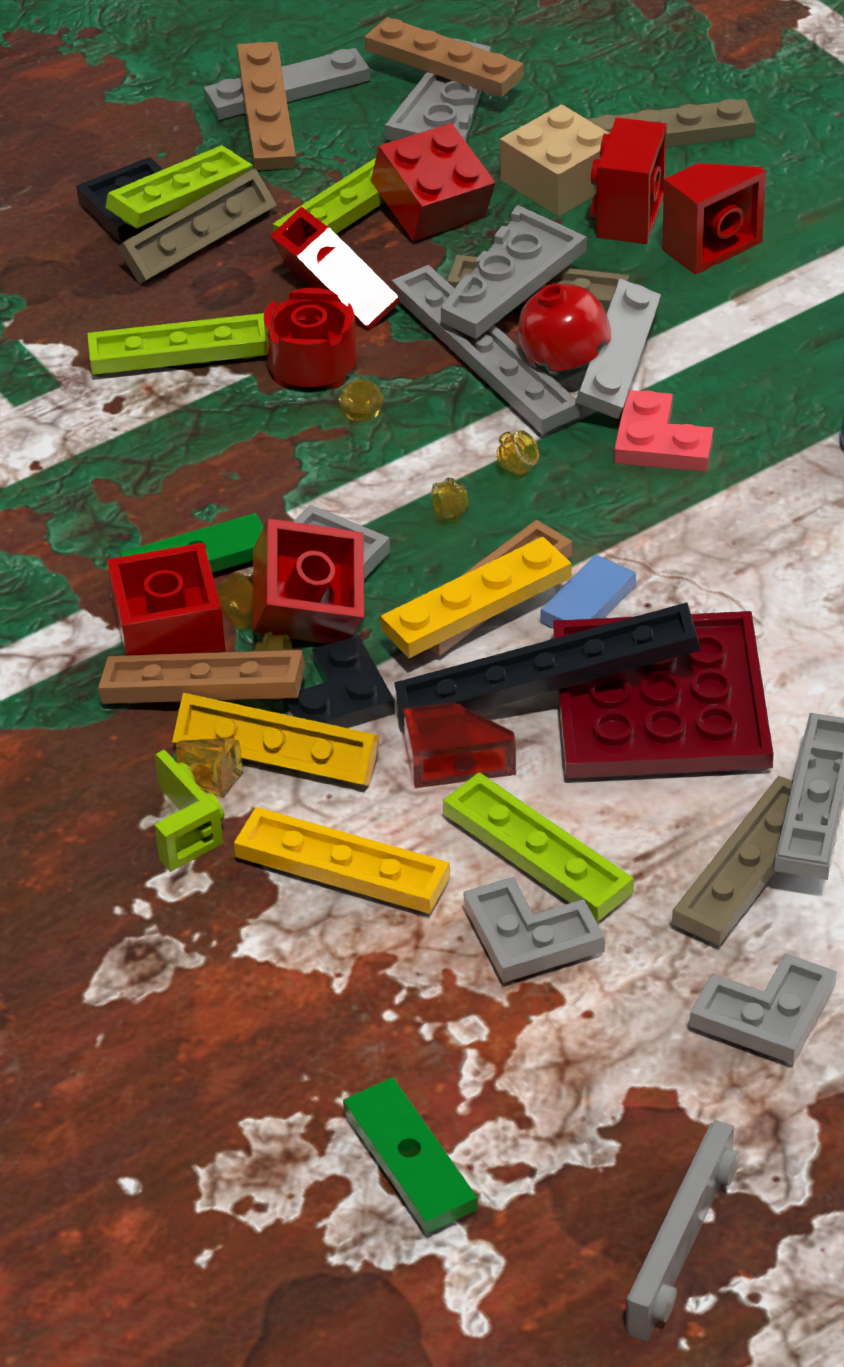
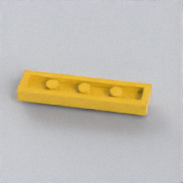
(475, 597)
(280, 738)
(342, 860)

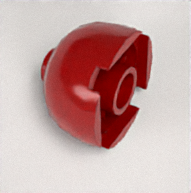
(562, 327)

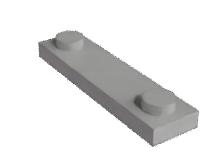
(300, 79)
(613, 370)
(814, 801)
(653, 1290)

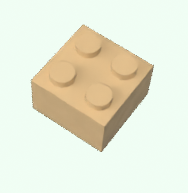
(552, 159)

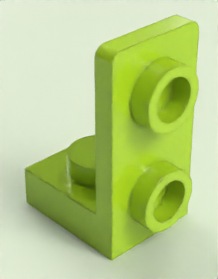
(197, 824)

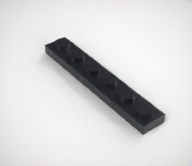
(555, 662)

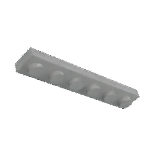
(491, 355)

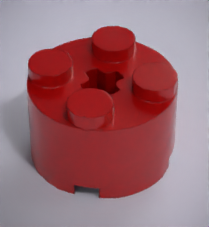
(310, 339)

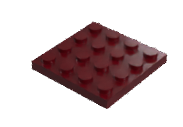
(671, 714)

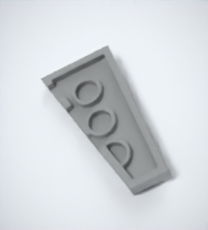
(434, 104)
(513, 269)

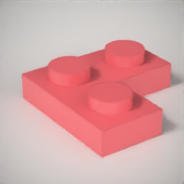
(650, 440)

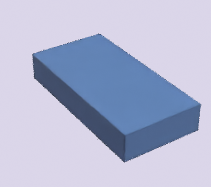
(590, 592)

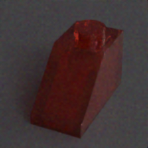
(454, 744)

